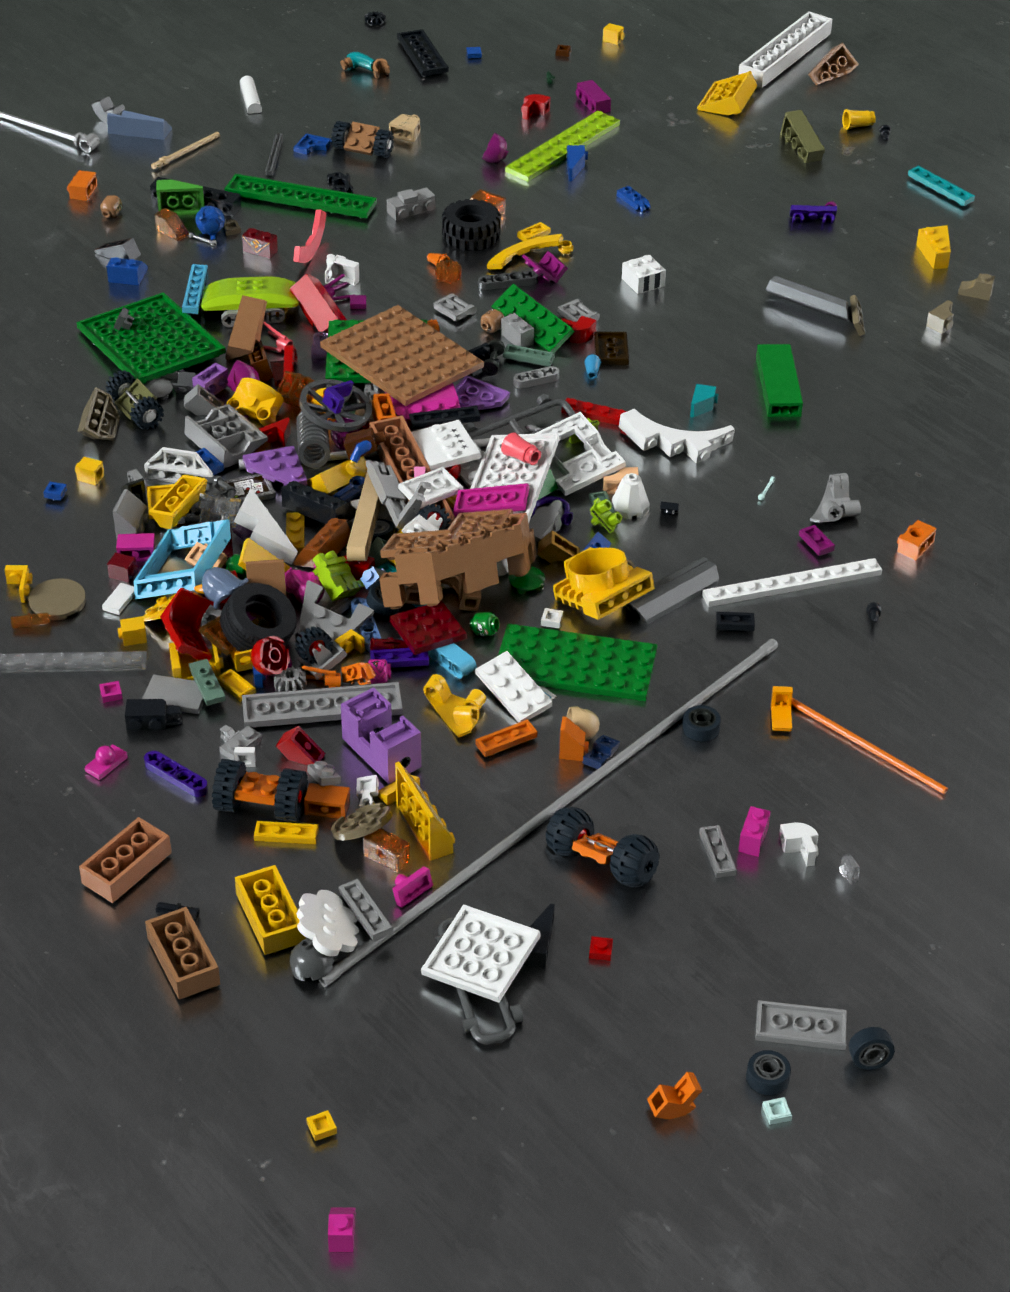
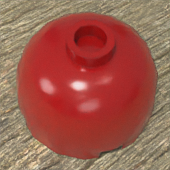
(270, 656)

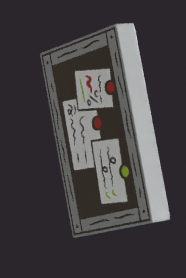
(261, 487)

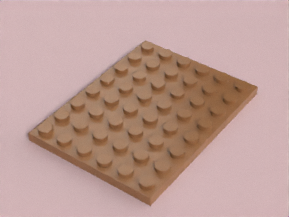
(402, 355)

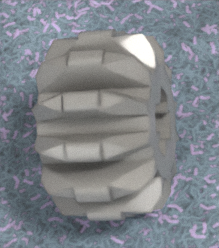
(290, 680)

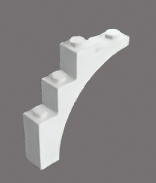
(673, 441)

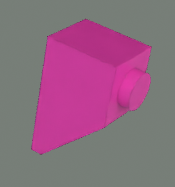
(341, 1229)

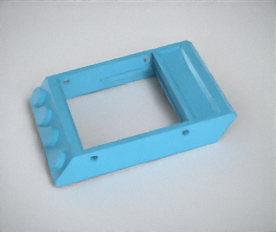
(150, 584)

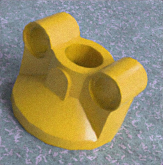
(256, 401)

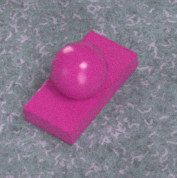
(106, 760)

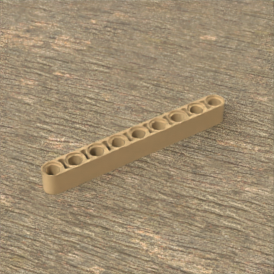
(364, 523)

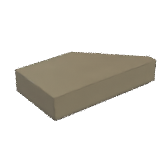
(231, 227)

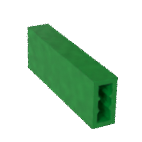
(779, 380)

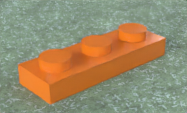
(506, 738)

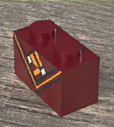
(260, 243)

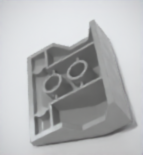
(225, 434)

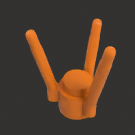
(330, 679)

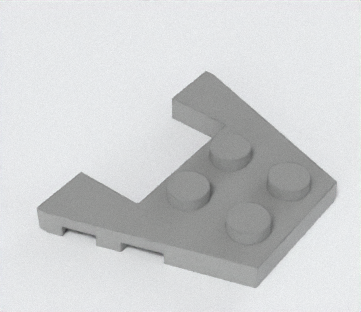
(327, 620)

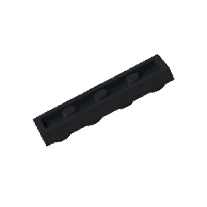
(430, 418)

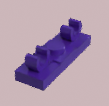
(813, 212)

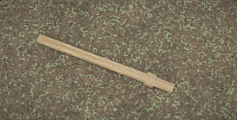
(166, 159)

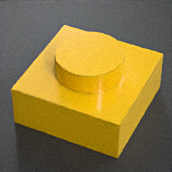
(321, 1125)

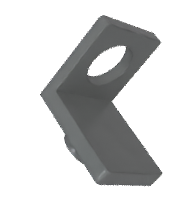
(184, 382)

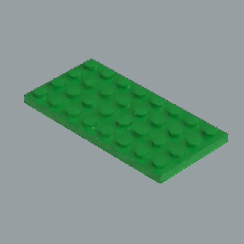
(582, 661)

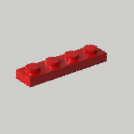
(594, 411)

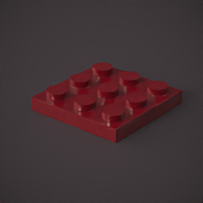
(428, 628)

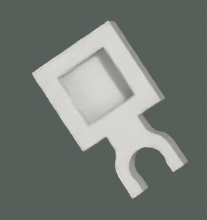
(366, 789)

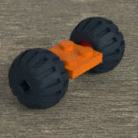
(631, 859)

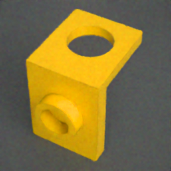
(242, 660)

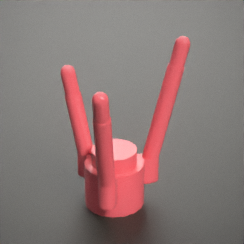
(281, 341)

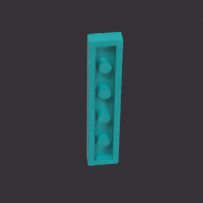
(941, 185)

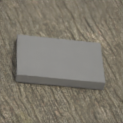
(175, 692)

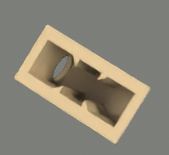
(405, 127)

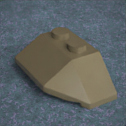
(99, 417)

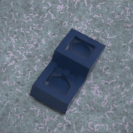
(602, 752)

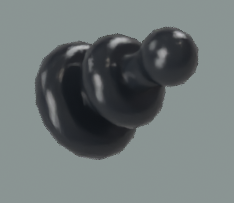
(885, 131)

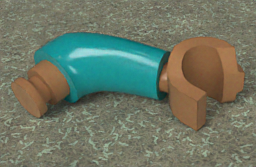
(358, 59)

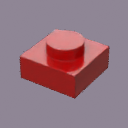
(601, 948)

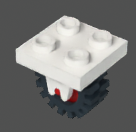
(428, 519)

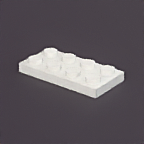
(513, 687)

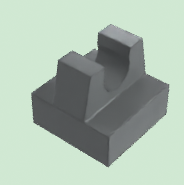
(123, 320)

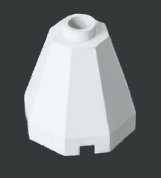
(631, 497)

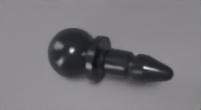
(874, 611)

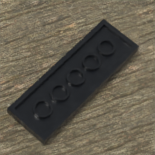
(422, 52)

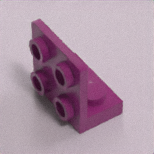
(549, 266)

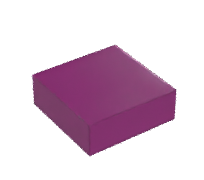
(357, 301)

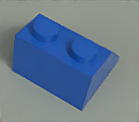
(126, 271)

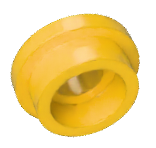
(566, 247)

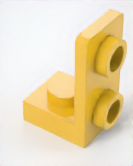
(19, 575)

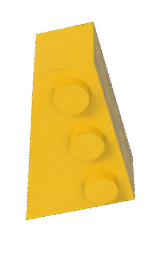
(935, 246)

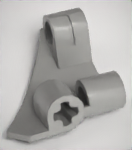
(836, 501)

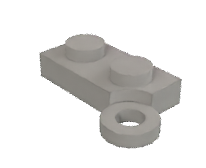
(324, 773)

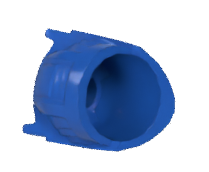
(210, 220)

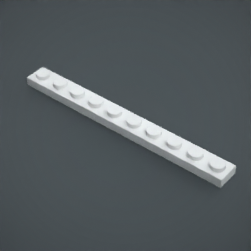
(791, 582)

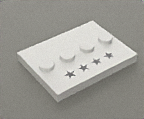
(446, 445)

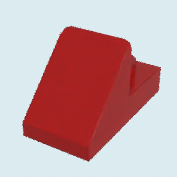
(278, 431)

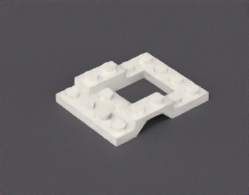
(588, 466)

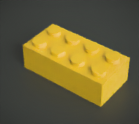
(269, 909)

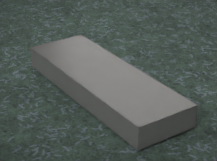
(718, 851)

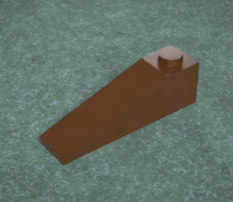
(260, 362)

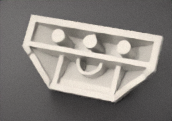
(172, 463)

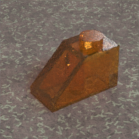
(170, 224)

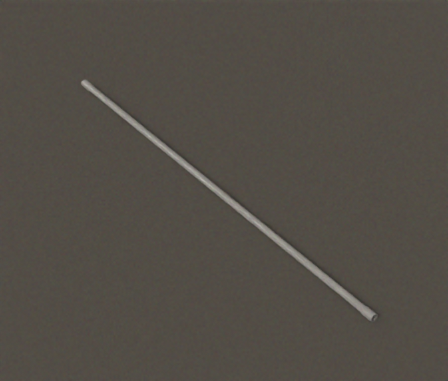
(548, 812)

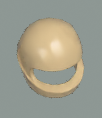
(584, 720)

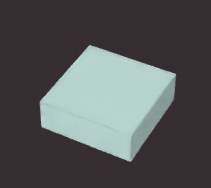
(777, 1111)

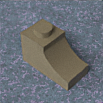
(978, 288)
(941, 318)

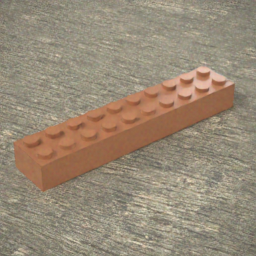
(402, 453)

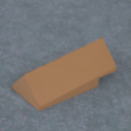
(246, 327)

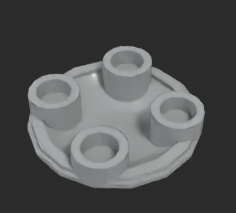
(160, 387)

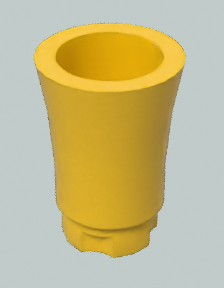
(856, 118)

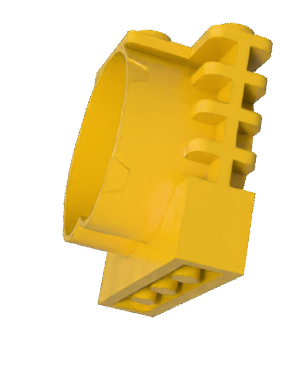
(601, 582)

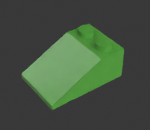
(179, 197)

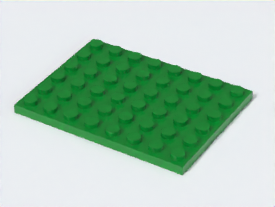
(157, 341)

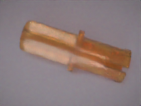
(30, 620)

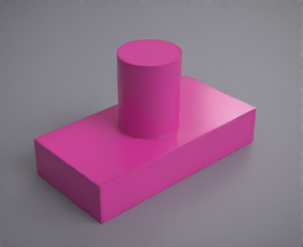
(411, 887)

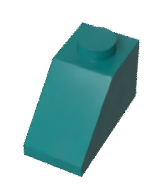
(703, 399)

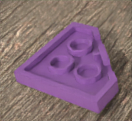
(480, 394)
(276, 465)

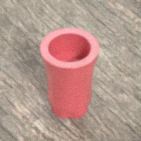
(518, 448)

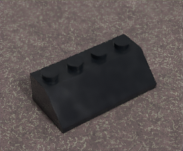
(315, 503)

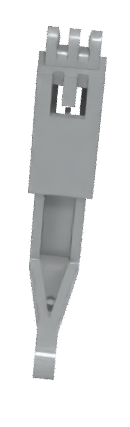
(387, 489)

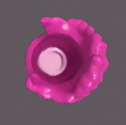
(296, 583)

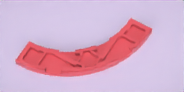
(305, 253)

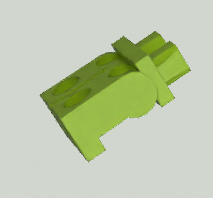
(336, 576)

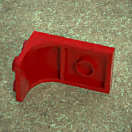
(183, 621)

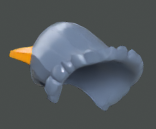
(219, 585)

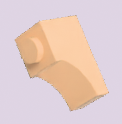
(611, 482)

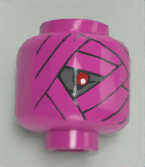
(381, 669)

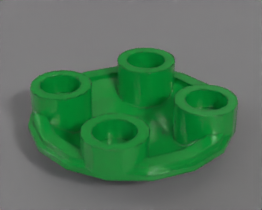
(532, 580)

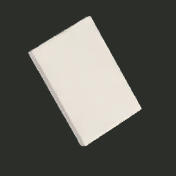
(442, 486)

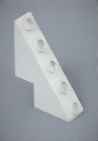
(265, 529)

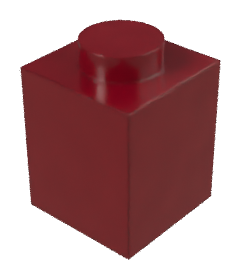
(122, 567)

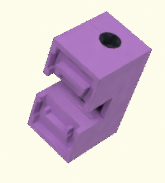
(372, 736)

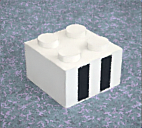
(643, 274)

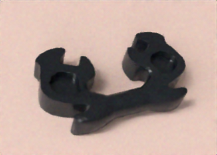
(338, 177)

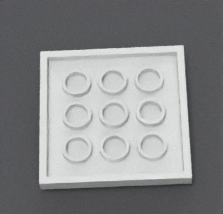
(481, 953)

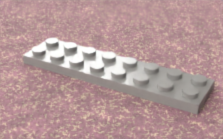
(310, 704)

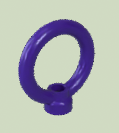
(566, 518)

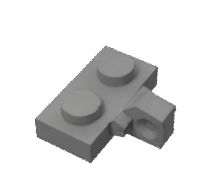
(245, 738)

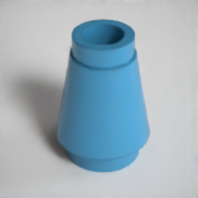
(592, 366)

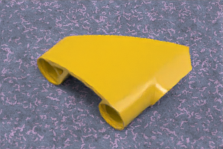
(455, 711)

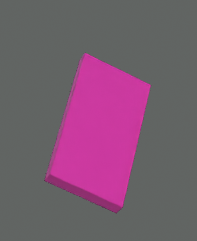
(492, 498)

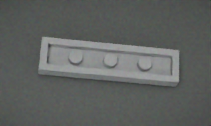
(365, 910)

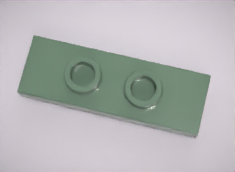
(528, 355)
(207, 682)

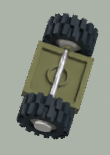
(135, 400)

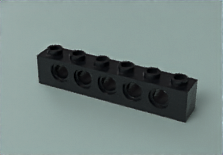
(226, 201)

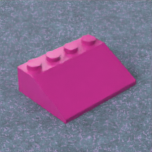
(439, 400)

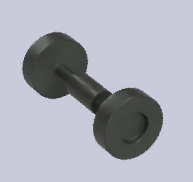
(490, 365)

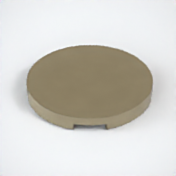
(58, 598)
(362, 822)

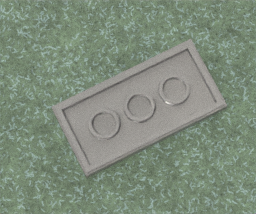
(801, 1025)

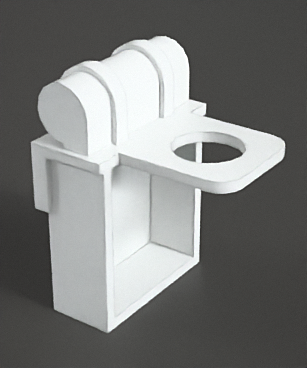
(340, 265)

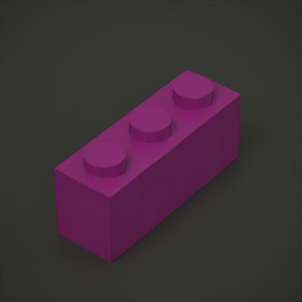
(593, 96)

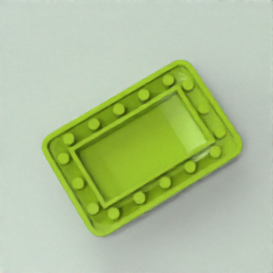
(227, 293)

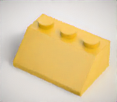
(336, 477)
(178, 500)

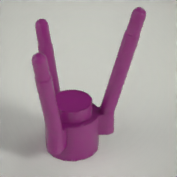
(331, 290)

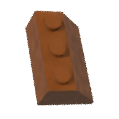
(330, 537)

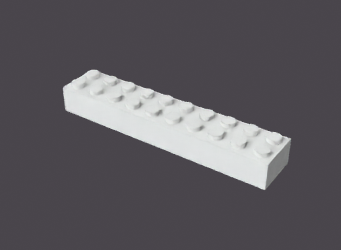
(787, 48)

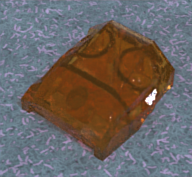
(292, 386)

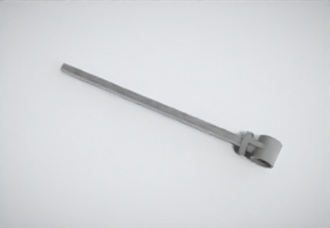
(85, 142)

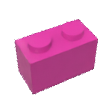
(136, 545)
(754, 831)

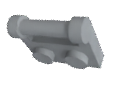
(454, 307)
(575, 309)

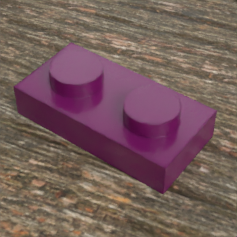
(816, 540)

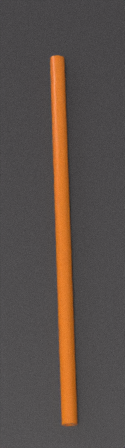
(869, 746)

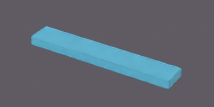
(194, 289)

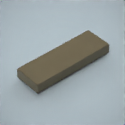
(857, 315)

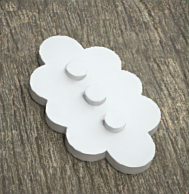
(327, 923)

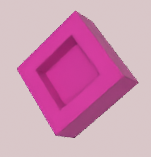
(110, 691)

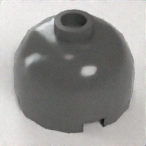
(308, 962)

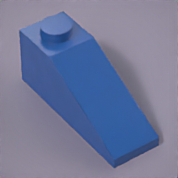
(575, 160)

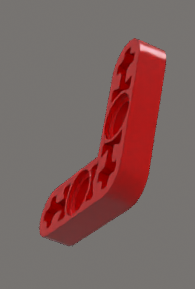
(290, 358)

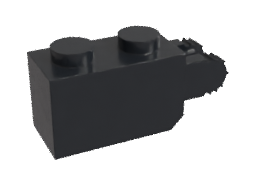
(151, 714)

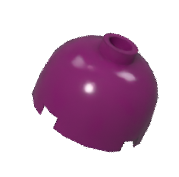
(496, 149)

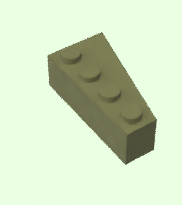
(802, 136)

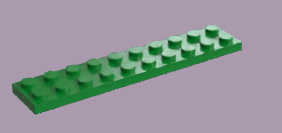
(302, 196)

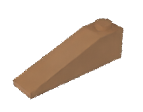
(833, 65)

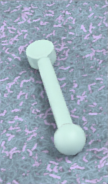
(761, 497)

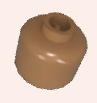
(111, 206)
(491, 320)

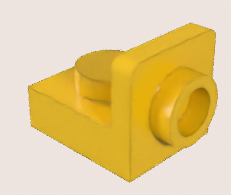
(350, 641)

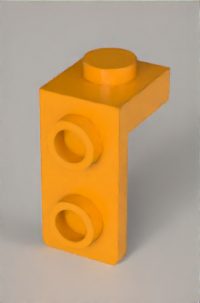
(781, 708)

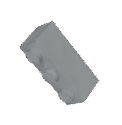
(399, 210)

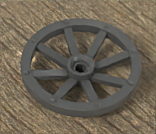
(322, 420)

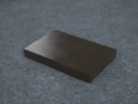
(611, 347)

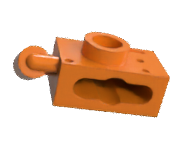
(358, 673)

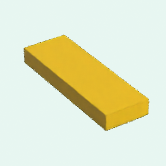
(286, 832)

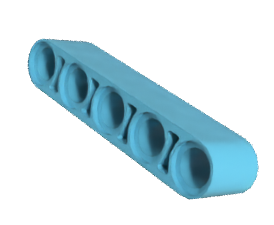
(454, 660)

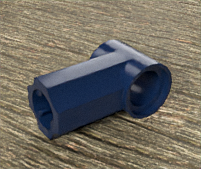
(352, 491)

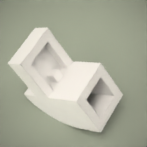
(797, 838)

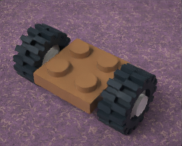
(362, 138)

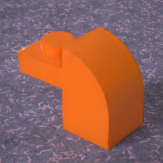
(675, 1101)

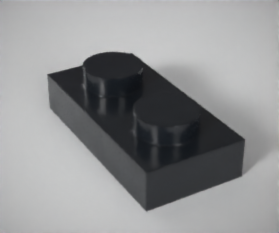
(735, 621)

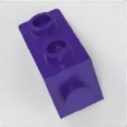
(334, 395)

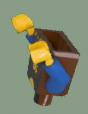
(360, 444)

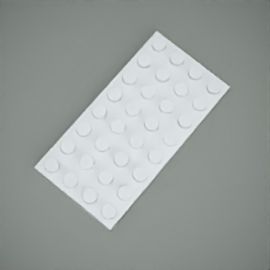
(503, 470)

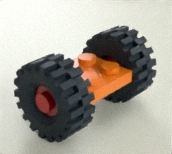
(236, 785)

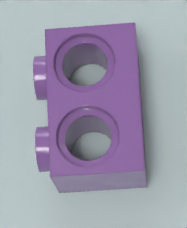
(212, 379)

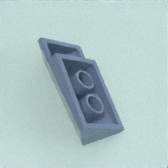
(138, 125)

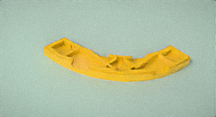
(523, 247)

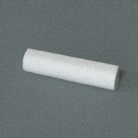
(250, 95)

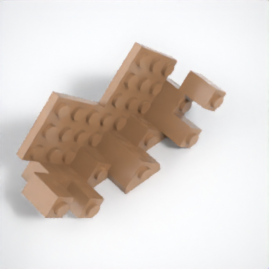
(466, 548)

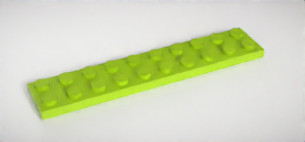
(555, 149)

